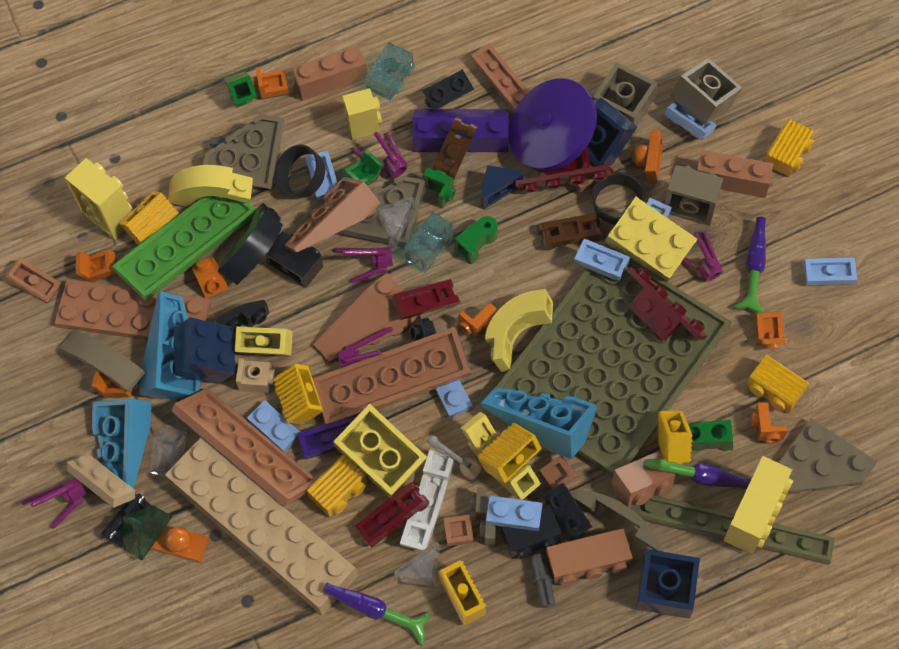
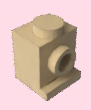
(250, 383)

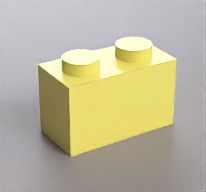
(362, 113)
(263, 341)

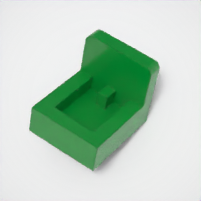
(365, 170)
(441, 183)

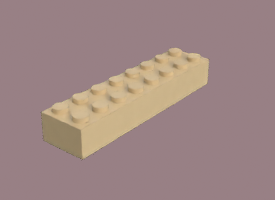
(260, 525)

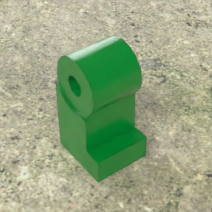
(475, 237)
(712, 435)

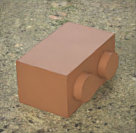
(638, 483)

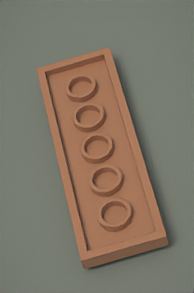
(115, 309)
(392, 376)
(244, 446)

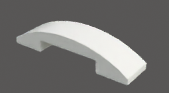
(434, 486)

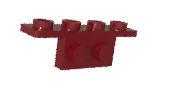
(572, 173)
(659, 311)

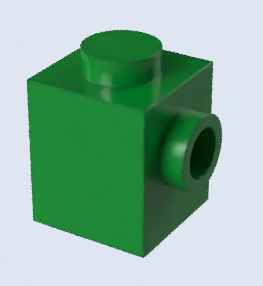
(240, 88)

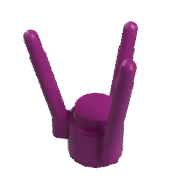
(393, 163)
(380, 256)
(709, 266)
(351, 356)
(70, 491)

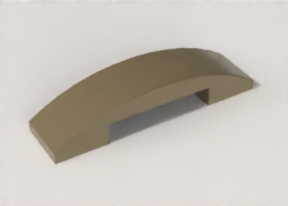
(102, 358)
(592, 502)

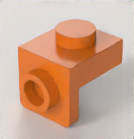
(270, 83)
(95, 266)
(209, 277)
(479, 323)
(770, 329)
(106, 388)
(761, 420)

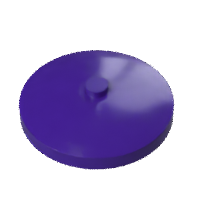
(552, 124)

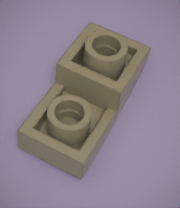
(480, 504)

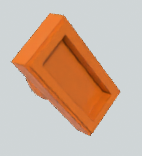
(649, 156)
(181, 543)

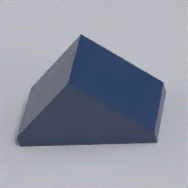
(498, 184)

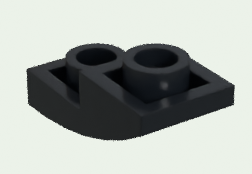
(250, 313)

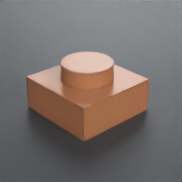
(558, 472)
(458, 530)

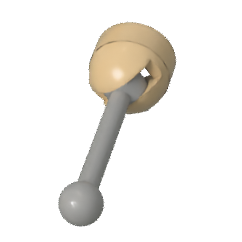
(469, 466)

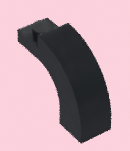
(252, 246)

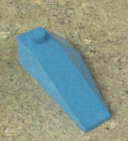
(159, 355)
(556, 423)
(122, 435)

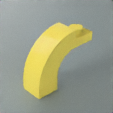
(208, 180)
(513, 318)
(480, 435)

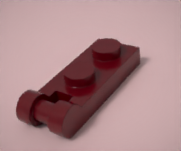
(425, 299)
(392, 514)

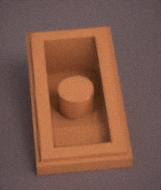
(32, 280)

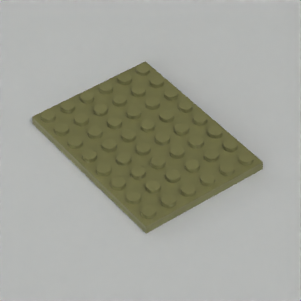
(615, 361)

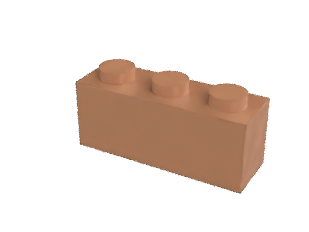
(330, 72)
(739, 173)
(589, 557)

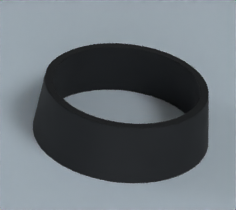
(285, 163)
(618, 178)

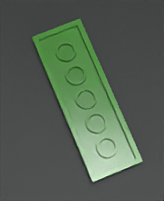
(182, 243)

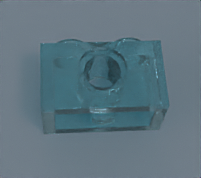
(391, 59)
(428, 242)

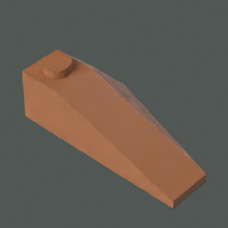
(344, 206)
(366, 316)

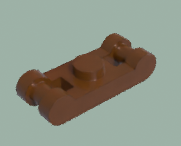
(455, 147)
(570, 231)

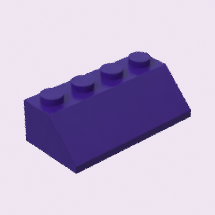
(433, 126)

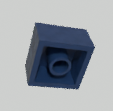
(610, 134)
(204, 350)
(668, 583)

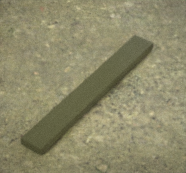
(716, 524)

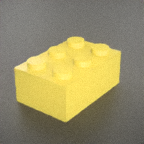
(99, 196)
(650, 239)
(380, 450)
(759, 506)

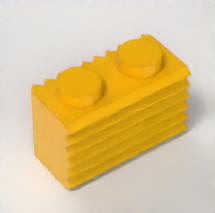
(789, 147)
(149, 217)
(777, 384)
(297, 394)
(674, 436)
(509, 452)
(337, 486)
(462, 592)

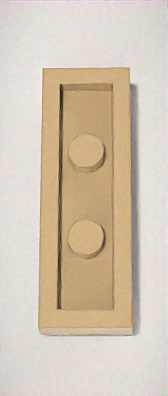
(101, 480)

